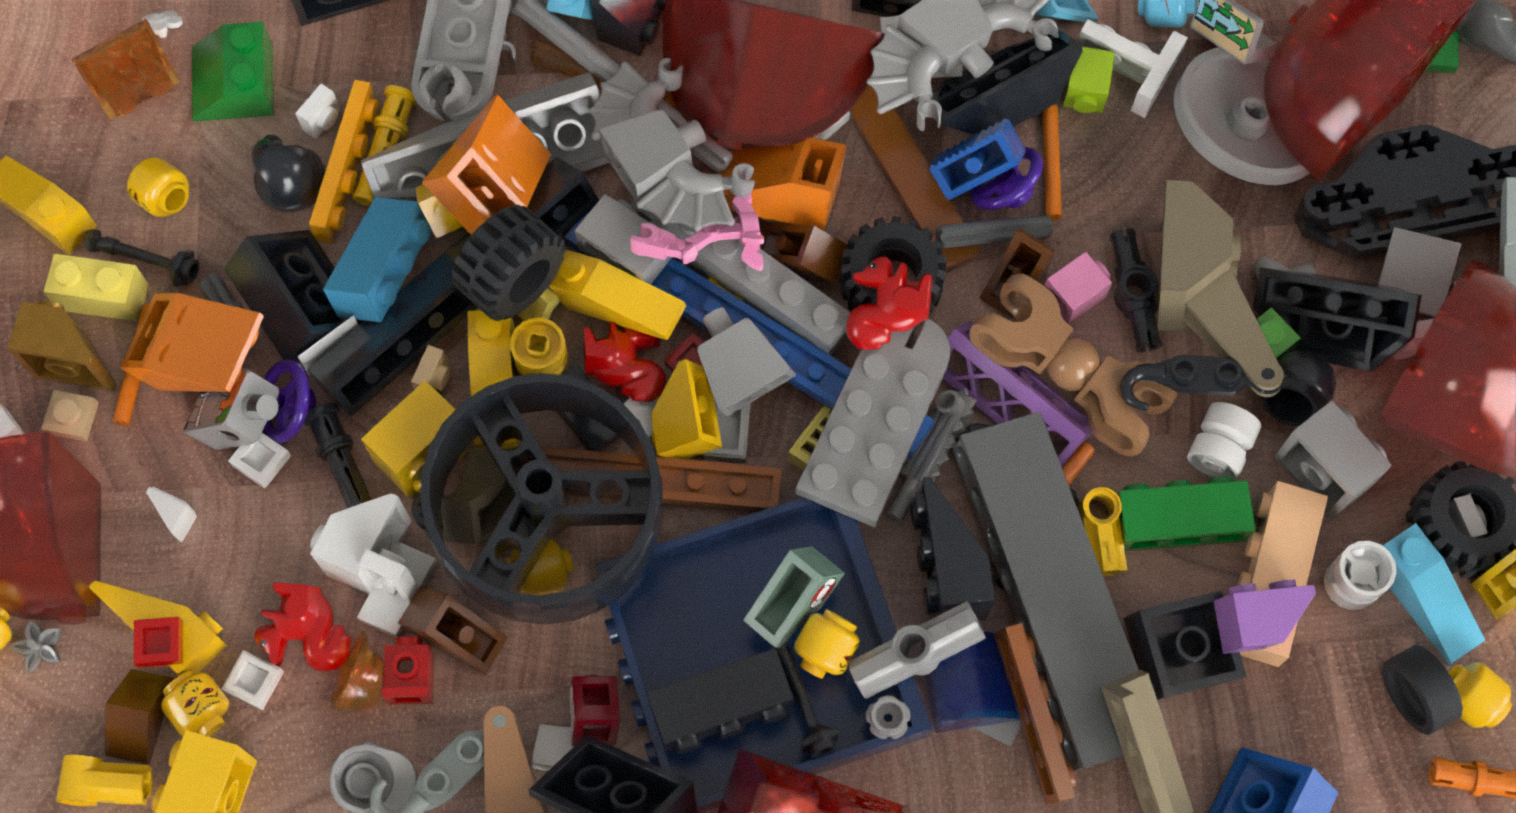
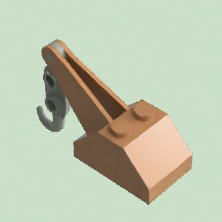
(493, 748)

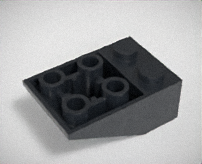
(951, 555)

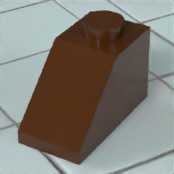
(804, 250)
(452, 629)

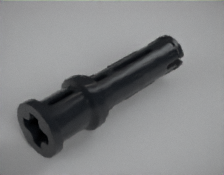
(335, 445)

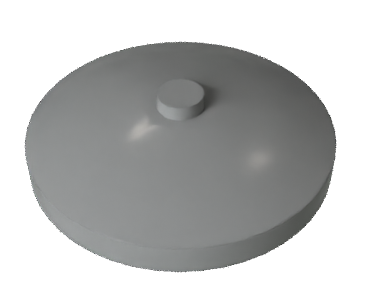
(1228, 122)

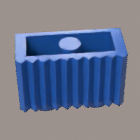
(978, 159)

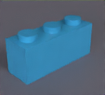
(377, 259)

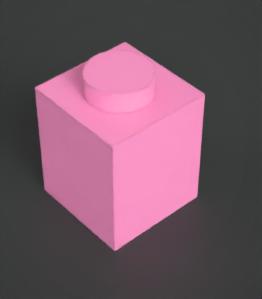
(1079, 286)

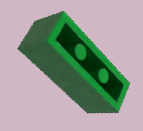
(1186, 514)

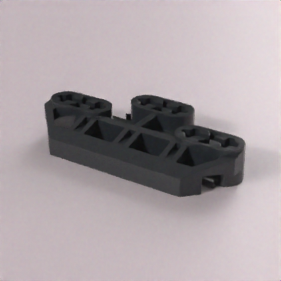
(1384, 184)

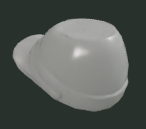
(360, 769)

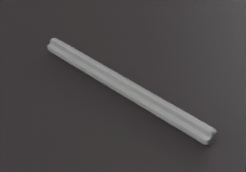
(605, 68)

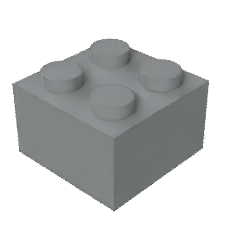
(1333, 458)

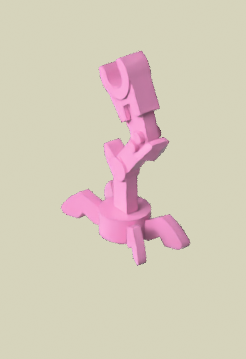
(661, 243)

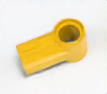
(1105, 534)
(92, 780)

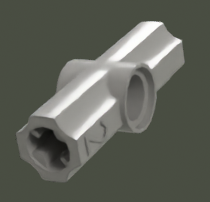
(890, 661)

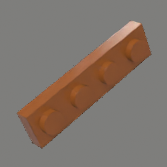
(1030, 697)

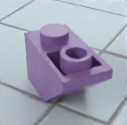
(1260, 618)

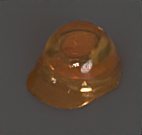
(359, 679)

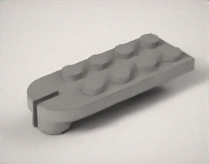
(458, 49)
(875, 424)

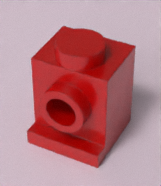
(410, 687)

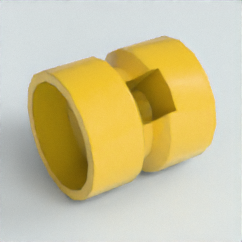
(539, 348)

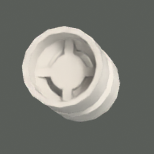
(1224, 441)
(1360, 575)

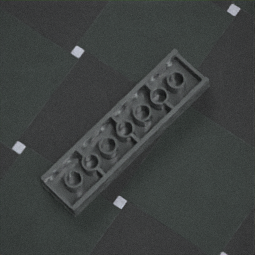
(1055, 576)

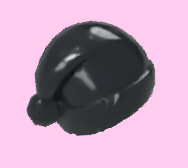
(286, 175)

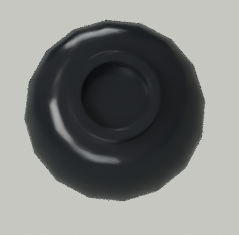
(1305, 388)

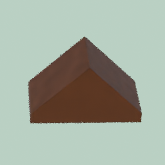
(1023, 256)
(135, 716)

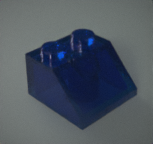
(970, 689)

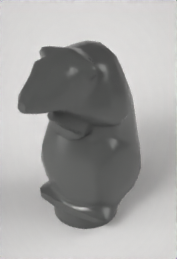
(1490, 29)

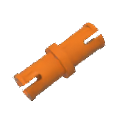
(1473, 777)

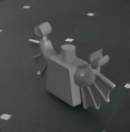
(940, 38)
(656, 156)

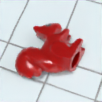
(897, 308)
(616, 362)
(306, 618)

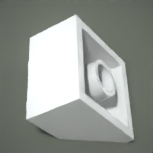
(350, 532)

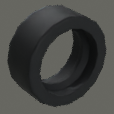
(1422, 689)

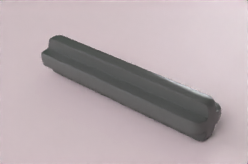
(992, 231)

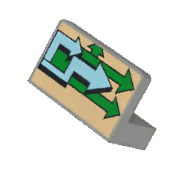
(1233, 30)

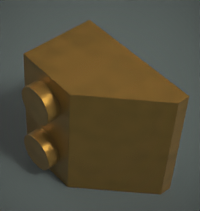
(56, 348)

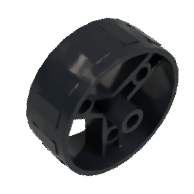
(540, 495)

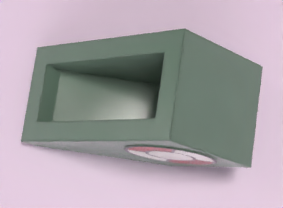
(793, 594)

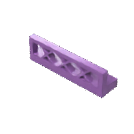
(1024, 386)

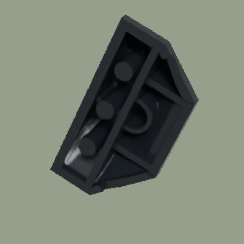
(1014, 88)
(1340, 317)

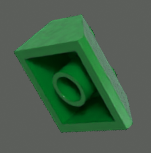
(233, 73)

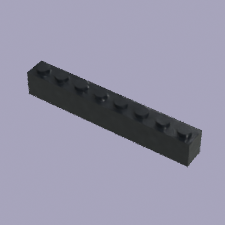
(431, 303)

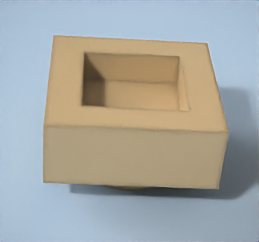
(433, 369)
(70, 415)

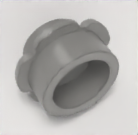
(899, 713)

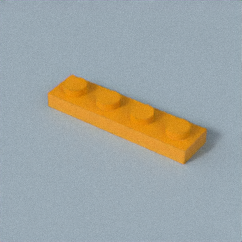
(340, 174)

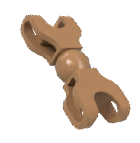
(1042, 340)

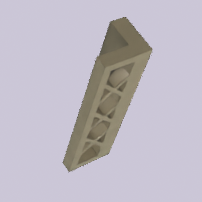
(1146, 744)

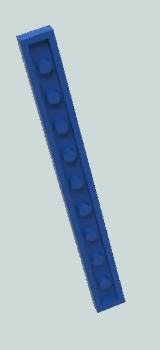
(815, 370)

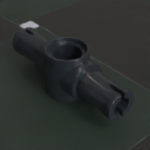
(1137, 308)

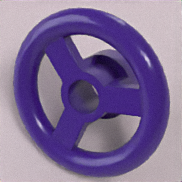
(1010, 185)
(293, 401)

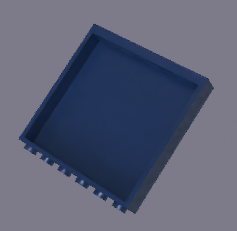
(690, 618)

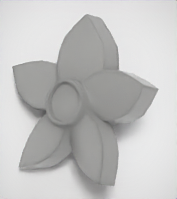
(38, 645)

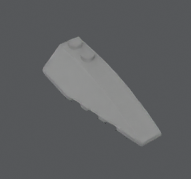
(554, 114)

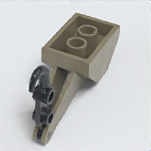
(1202, 293)

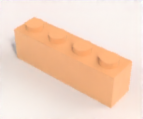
(1283, 549)

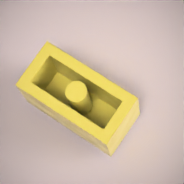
(96, 287)

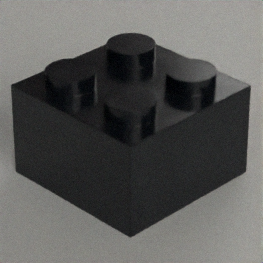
(1182, 646)

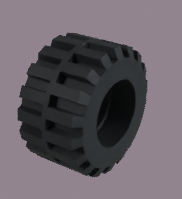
(898, 243)
(508, 262)
(1488, 491)

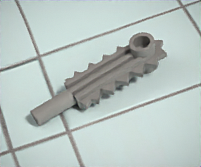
(951, 418)

